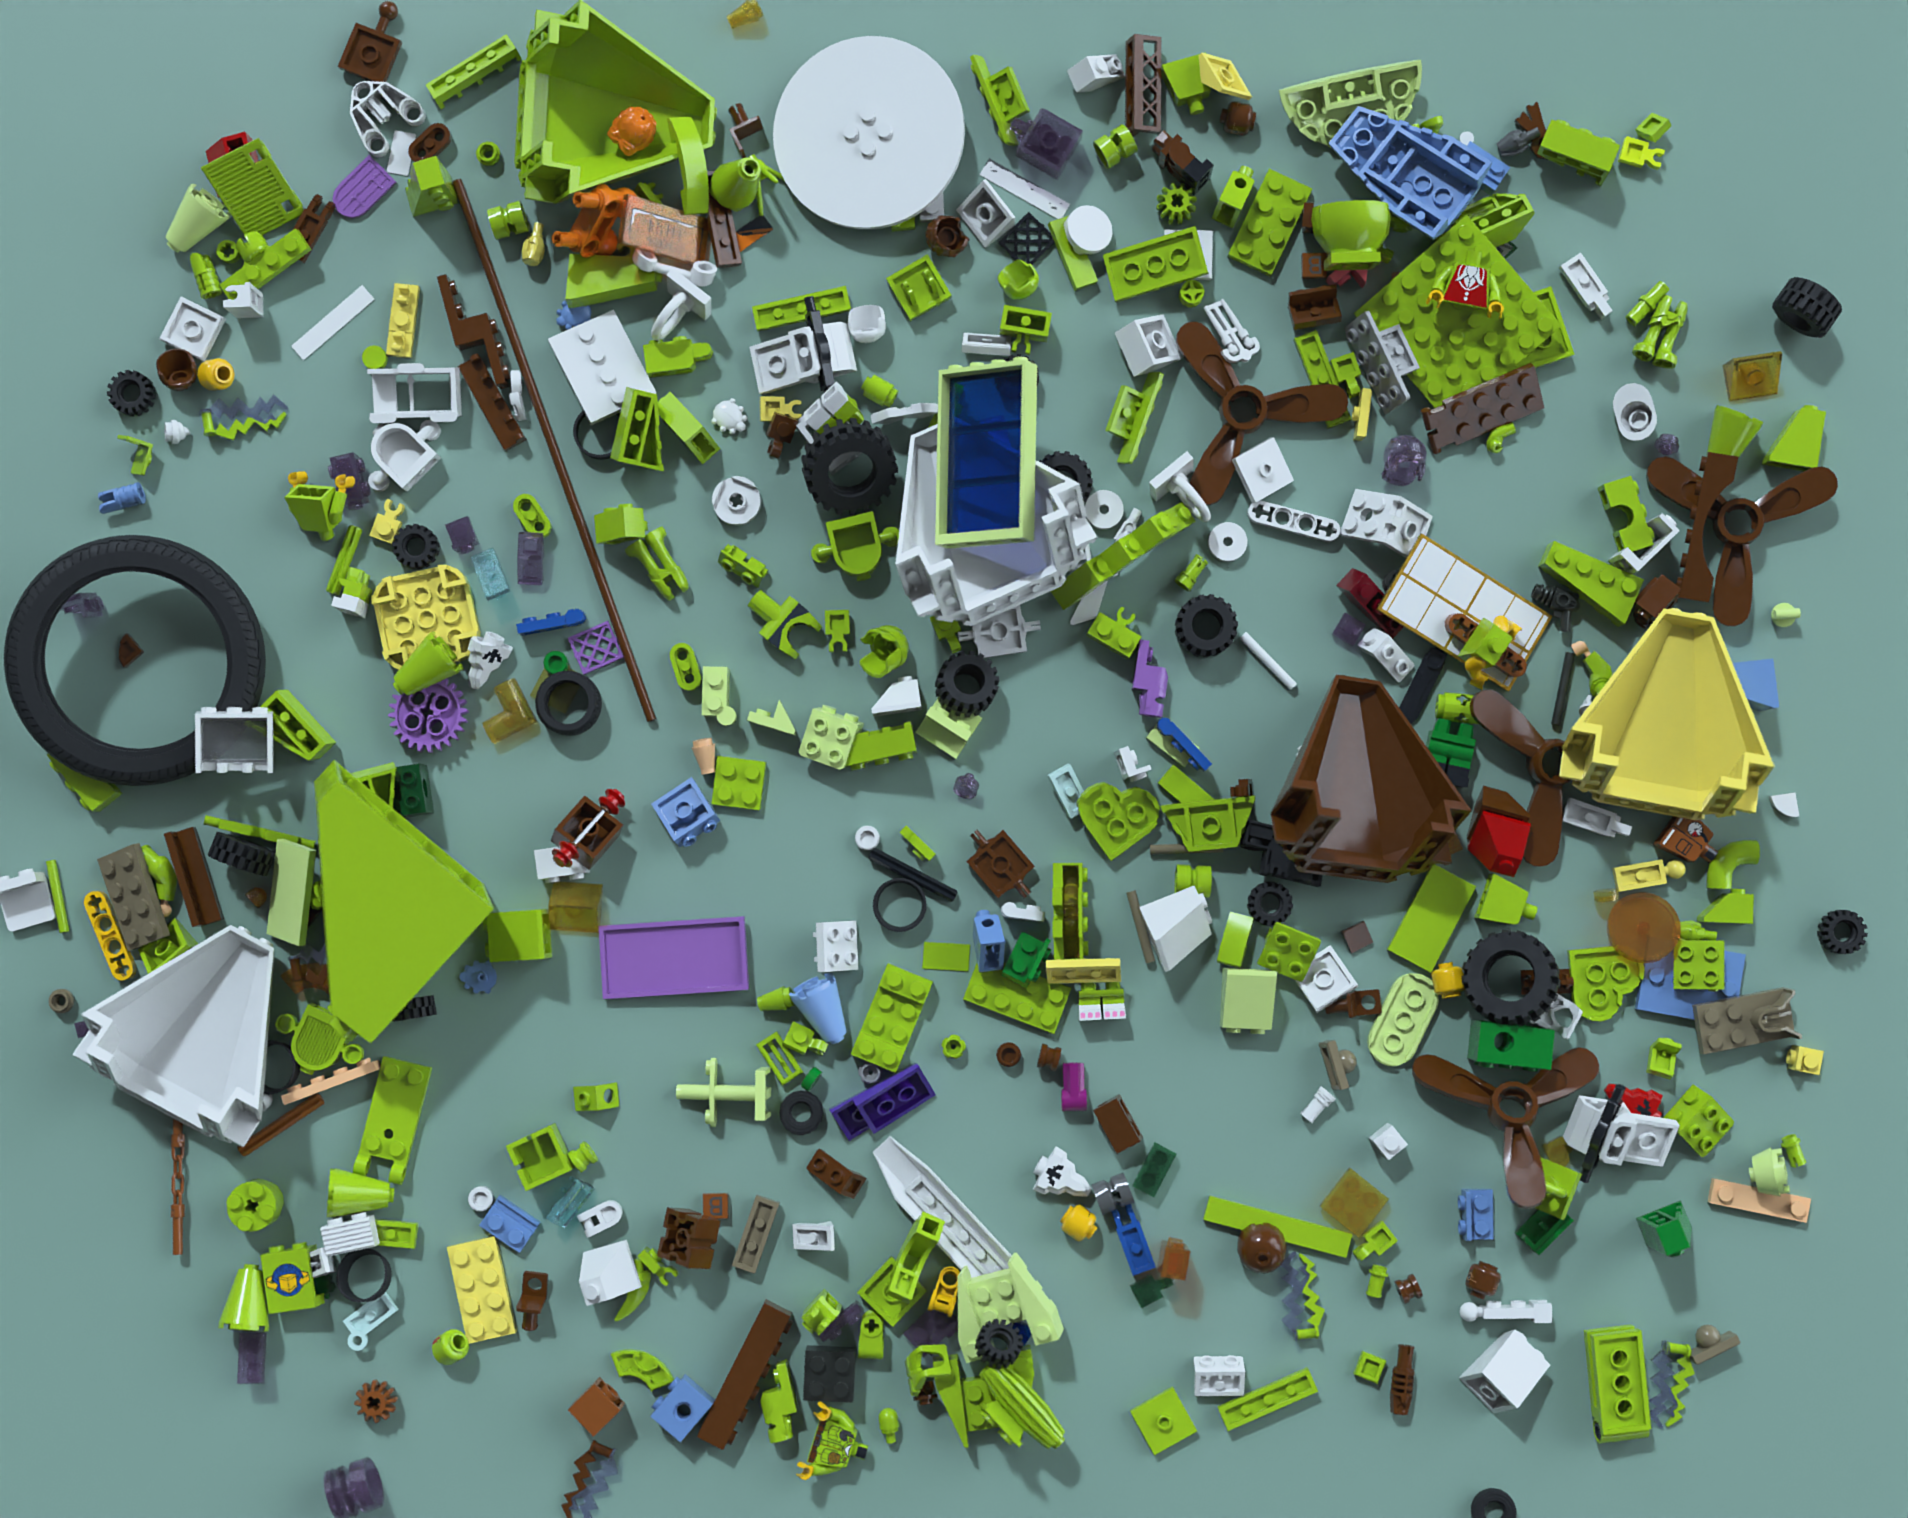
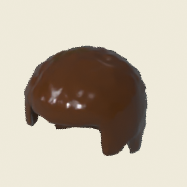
(177, 369)

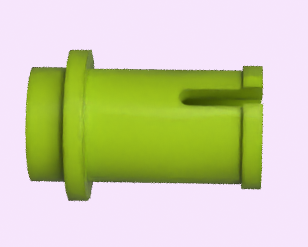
(1793, 1150)
(1376, 1281)

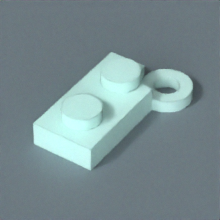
(1067, 788)
(368, 1318)

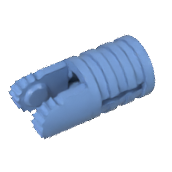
(121, 498)

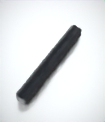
(912, 874)

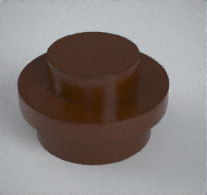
(1008, 1054)

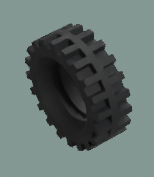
(846, 439)

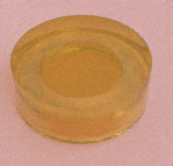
(1606, 895)

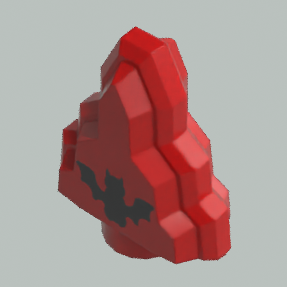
(1639, 1101)

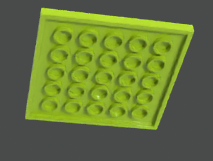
(1456, 342)

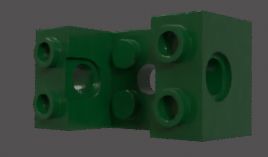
(412, 791)

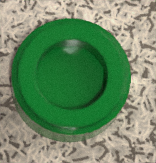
(555, 662)
(811, 1079)

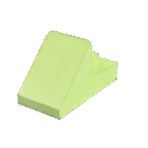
(779, 722)

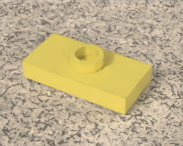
(1361, 414)

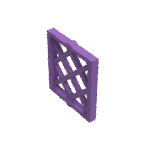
(578, 655)

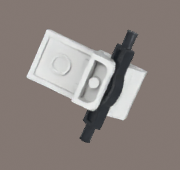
(804, 355)
(1613, 1134)

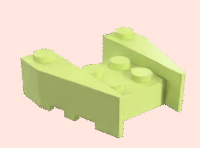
(1008, 1296)

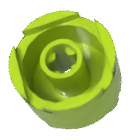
(242, 1211)

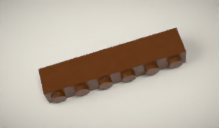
(744, 1375)

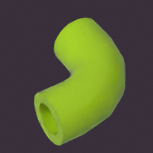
(1727, 859)

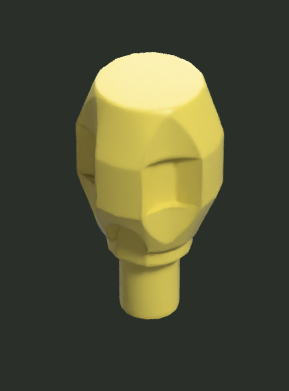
(533, 246)

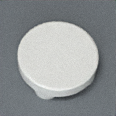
(1088, 230)

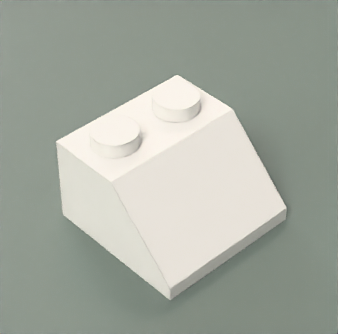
(1148, 345)

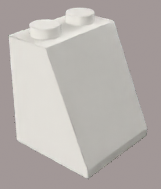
(1176, 925)
(1505, 1372)

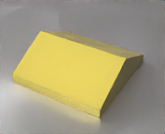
(1222, 76)

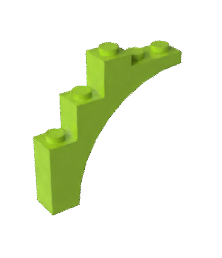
(1122, 553)

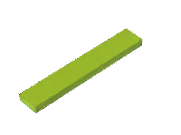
(1294, 1230)

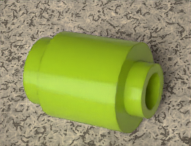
(879, 391)

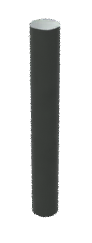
(1563, 688)

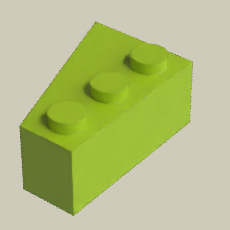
(1579, 149)
(882, 745)
(379, 780)

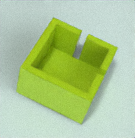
(543, 1156)

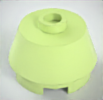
(1769, 1172)

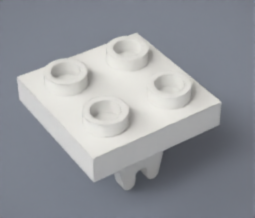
(836, 946)

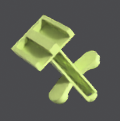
(714, 1092)

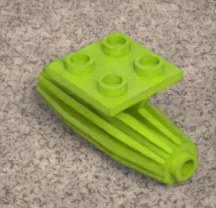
(1018, 1409)

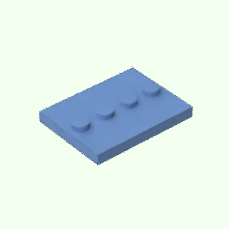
(1657, 991)

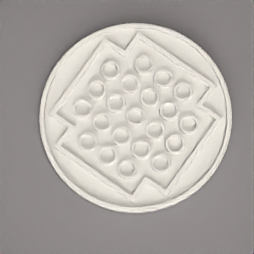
(869, 132)

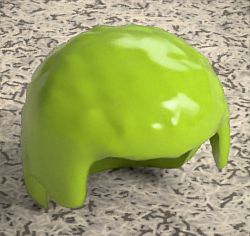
(1018, 280)

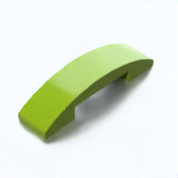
(692, 164)

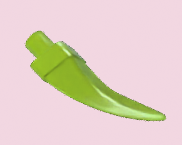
(636, 1296)

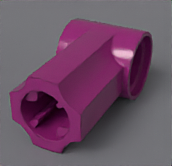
(1073, 1092)

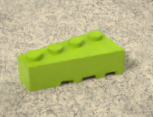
(1596, 582)

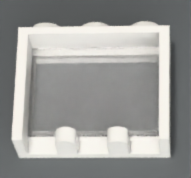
(234, 740)

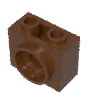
(1656, 596)

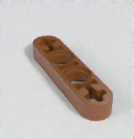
(1458, 633)

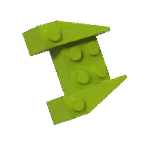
(964, 1395)

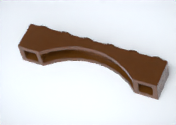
(1717, 475)

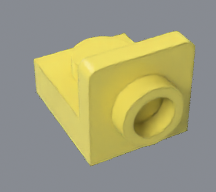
(1804, 1059)

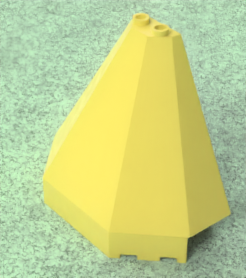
(1671, 728)

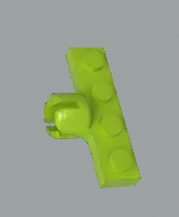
(265, 261)

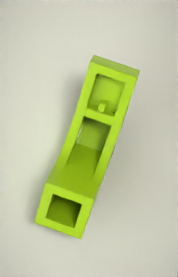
(912, 1256)

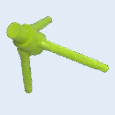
(766, 172)

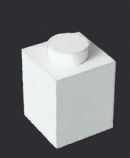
(1388, 1141)

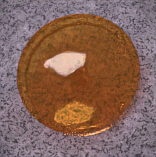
(1643, 927)

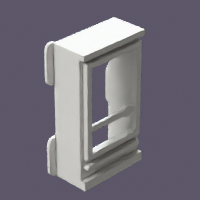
(386, 394)

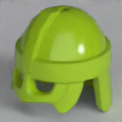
(888, 650)

